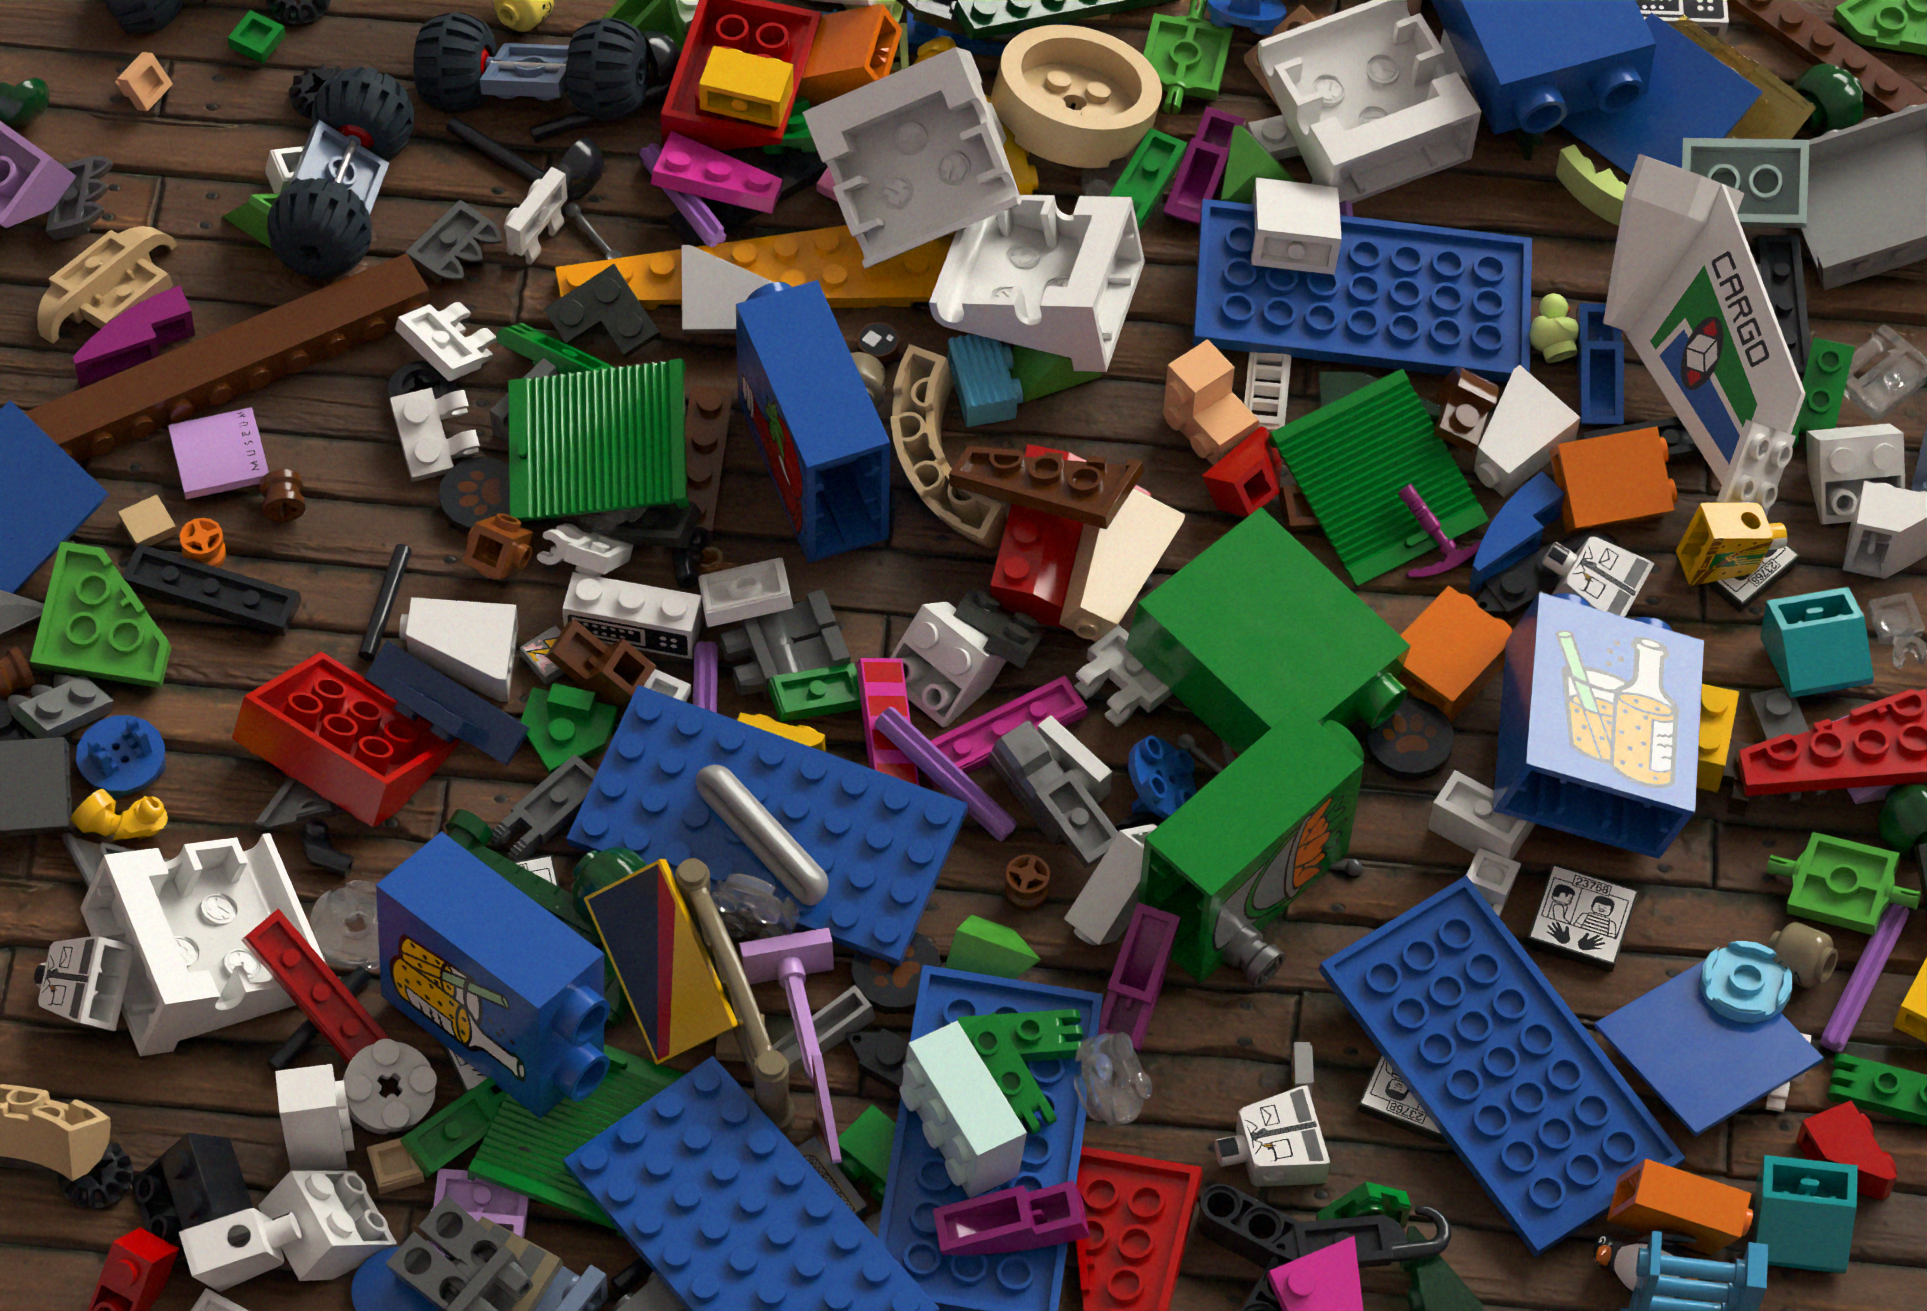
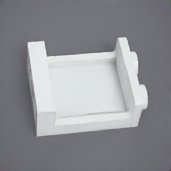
(1296, 226)

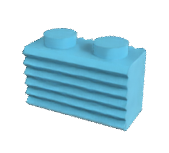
(983, 379)

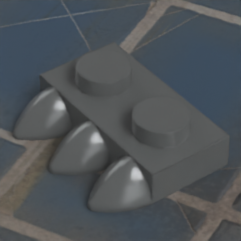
(78, 205)
(452, 240)
(62, 708)

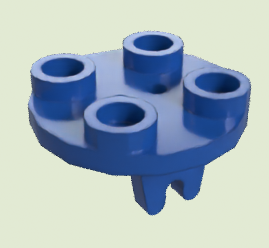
(1256, 14)
(105, 768)
(1160, 776)

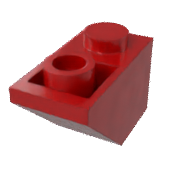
(1246, 476)
(1848, 1138)
(134, 1273)

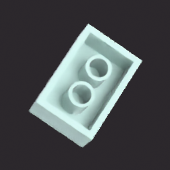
(1766, 170)
(962, 1110)

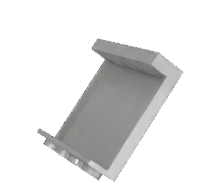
(1868, 197)

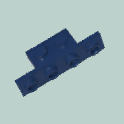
(446, 704)

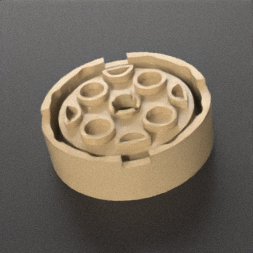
(1070, 64)

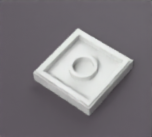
(745, 592)

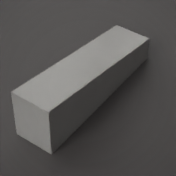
(844, 1014)

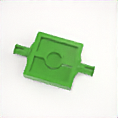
(1188, 55)
(1843, 883)

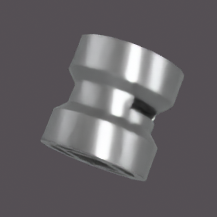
(1253, 956)

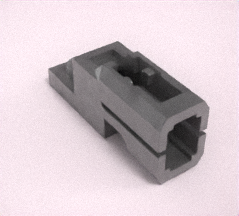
(1050, 796)

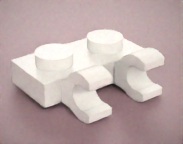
(539, 209)
(441, 340)
(422, 434)
(591, 552)
(1113, 661)

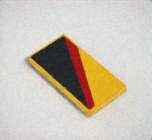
(661, 961)

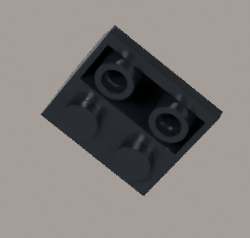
(190, 1186)

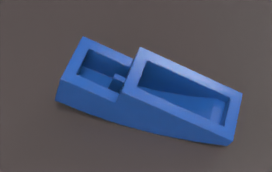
(1599, 368)
(1517, 528)

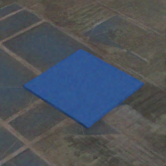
(1686, 98)
(41, 497)
(1702, 1060)

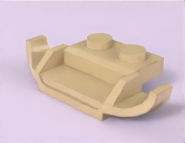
(105, 280)

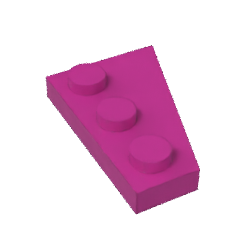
(714, 175)
(1320, 1280)

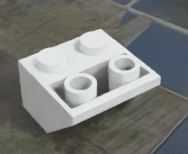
(1847, 457)
(1886, 530)
(945, 662)
(335, 1222)

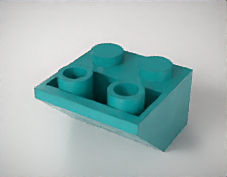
(1817, 642)
(1805, 1212)

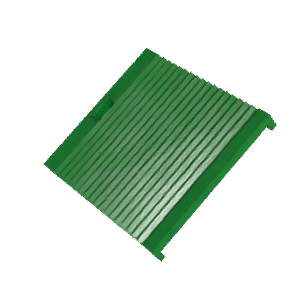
(598, 441)
(1355, 462)
(562, 1131)

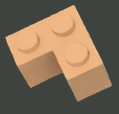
(1203, 404)

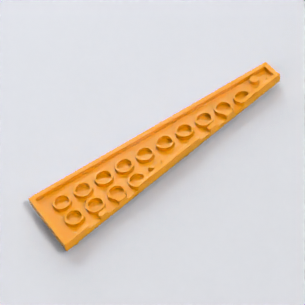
(790, 258)

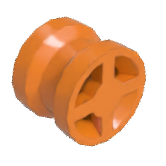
(208, 536)

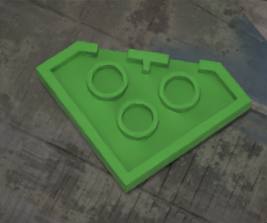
(1886, 23)
(97, 623)

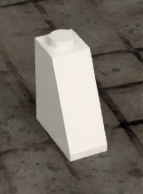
(712, 291)
(1522, 433)
(464, 641)
(1112, 891)

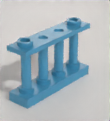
(1742, 1293)

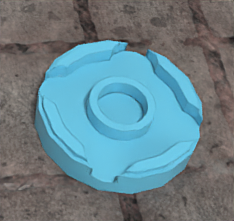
(1745, 982)

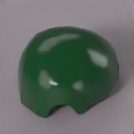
(23, 102)

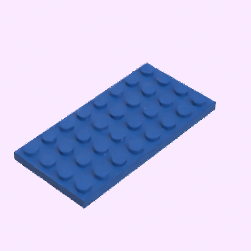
(1396, 298)
(864, 828)
(1498, 1063)
(1050, 1157)
(734, 1207)

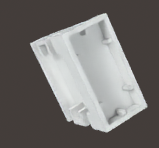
(1370, 98)
(914, 155)
(1045, 277)
(187, 935)

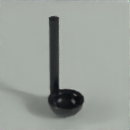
(663, 63)
(581, 163)

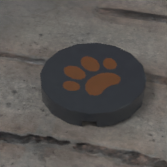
(475, 492)
(1411, 741)
(891, 986)

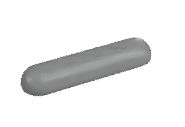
(762, 834)

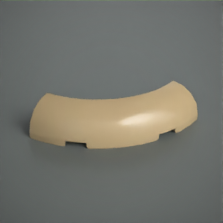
(916, 422)
(51, 1132)

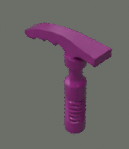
(1432, 526)

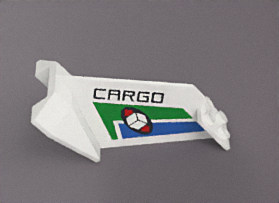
(1705, 325)

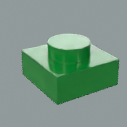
(256, 36)

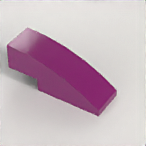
(1203, 166)
(134, 336)
(1139, 973)
(1012, 1220)

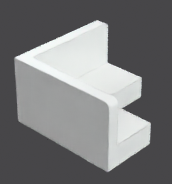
(1467, 818)

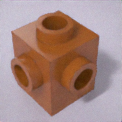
(498, 546)

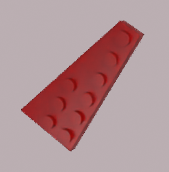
(1868, 748)
(1136, 1227)

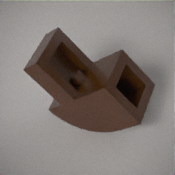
(1464, 408)
(600, 668)

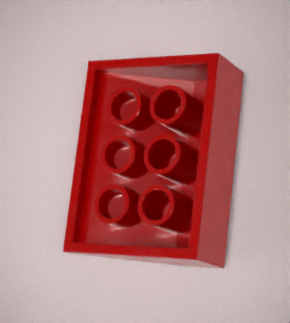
(755, 29)
(1037, 557)
(341, 738)

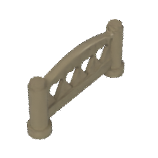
(766, 1066)

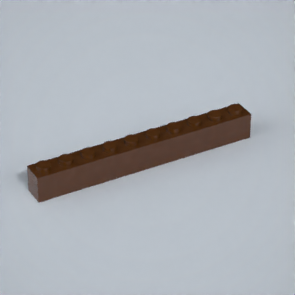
(232, 360)

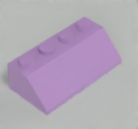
(28, 179)

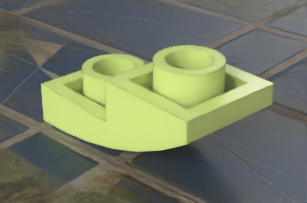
(1598, 191)

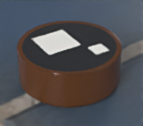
(879, 341)

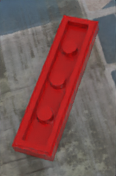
(313, 986)

